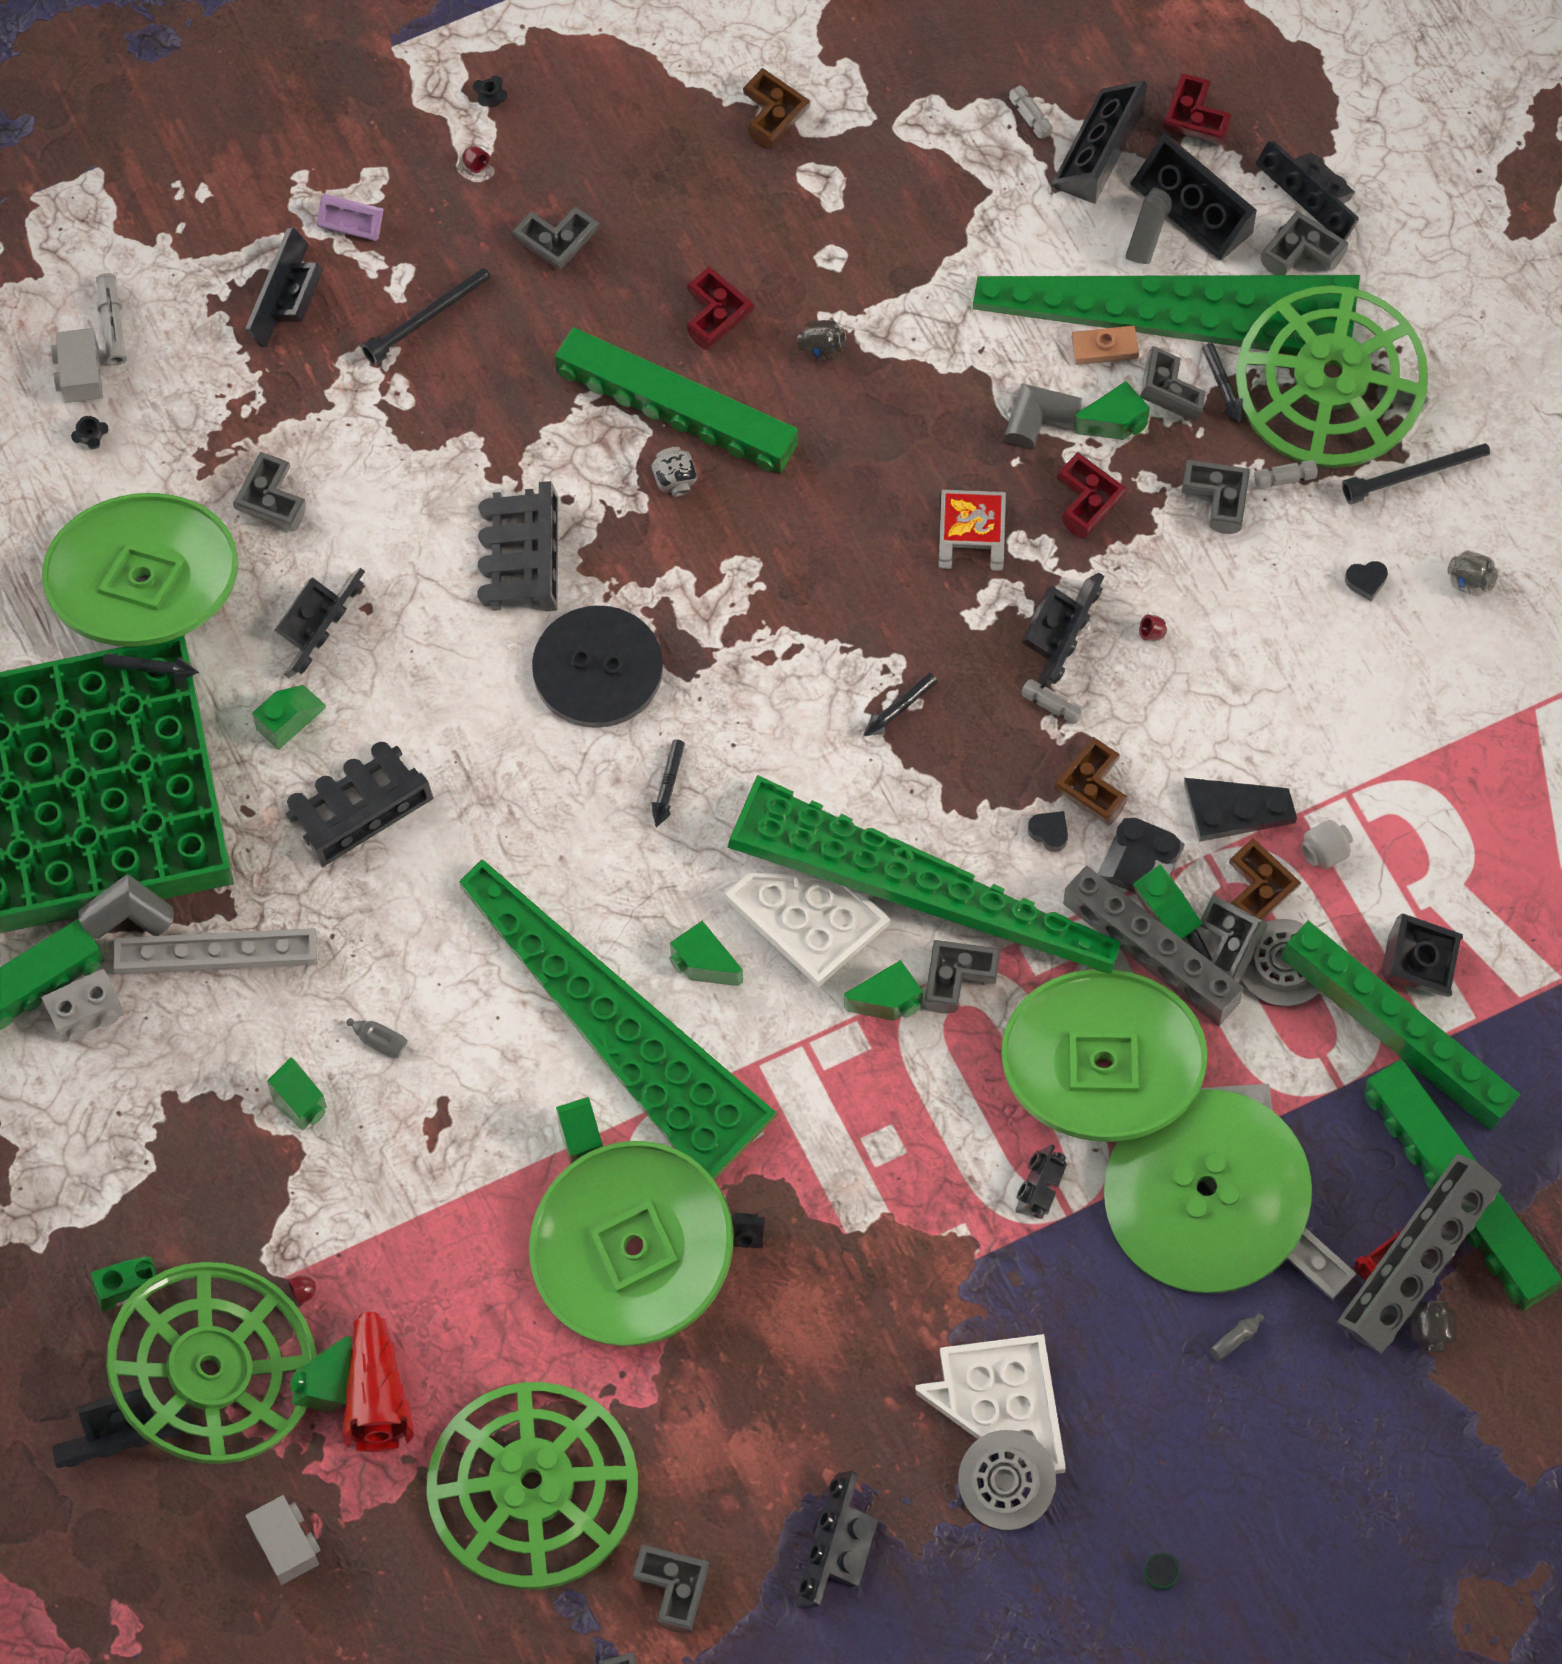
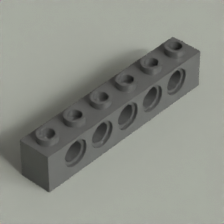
(1153, 945)
(1419, 1253)

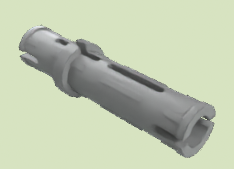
(107, 288)

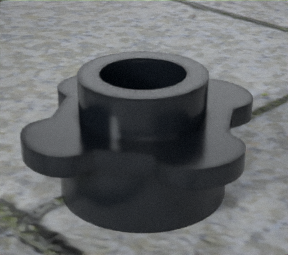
(493, 98)
(88, 424)

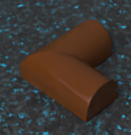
(780, 106)
(1085, 784)
(1268, 879)

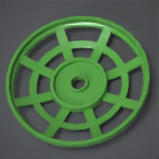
(1332, 392)
(211, 1344)
(535, 1504)

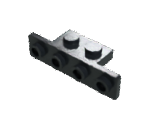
(1311, 186)
(285, 290)
(311, 615)
(1057, 625)
(109, 1431)
(840, 1543)

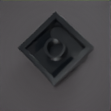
(1138, 850)
(1421, 955)

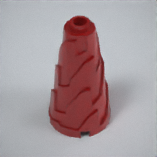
(374, 1394)

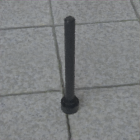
(377, 348)
(1356, 489)

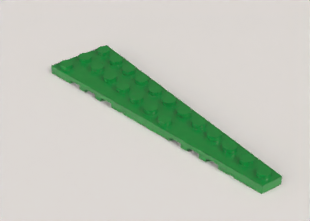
(1175, 306)
(869, 861)
(666, 1072)

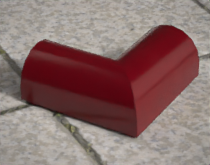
(1189, 116)
(722, 309)
(1096, 492)

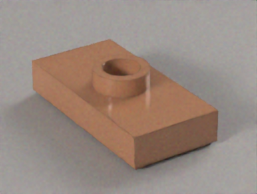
(1105, 345)

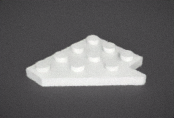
(808, 919)
(998, 1389)

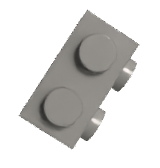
(78, 365)
(83, 1006)
(283, 1540)

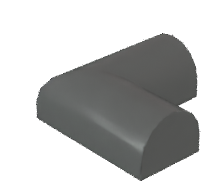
(1149, 226)
(1302, 237)
(558, 243)
(1165, 390)
(1039, 406)
(1227, 488)
(262, 496)
(126, 900)
(1239, 935)
(953, 963)
(683, 1580)

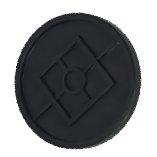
(597, 666)

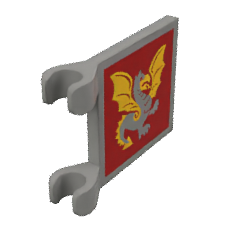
(972, 521)

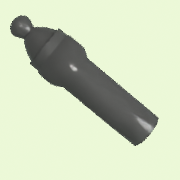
(379, 1037)
(1242, 1332)

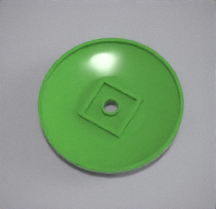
(156, 535)
(1116, 1017)
(594, 1214)
(1218, 1238)

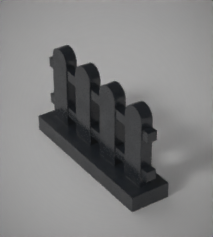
(527, 562)
(367, 817)

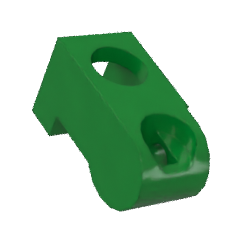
(121, 1280)

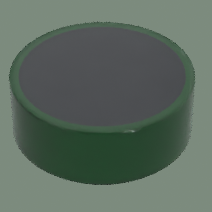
(1161, 1571)

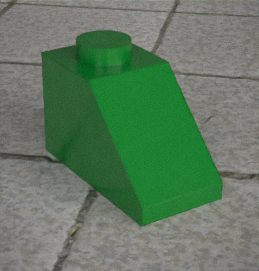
(1114, 415)
(286, 714)
(1167, 902)
(704, 957)
(886, 994)
(296, 1094)
(578, 1128)
(324, 1378)

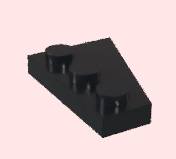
(1236, 808)

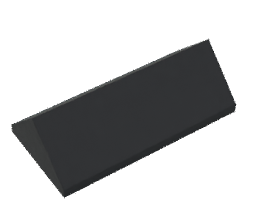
(1101, 140)
(1199, 198)

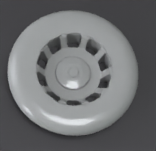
(1260, 982)
(1007, 1479)

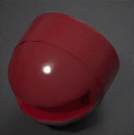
(475, 159)
(1152, 628)
(302, 1288)

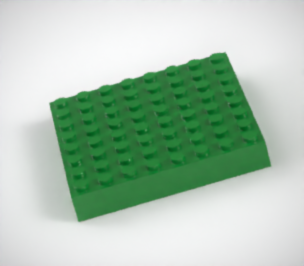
(103, 783)

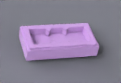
(350, 217)

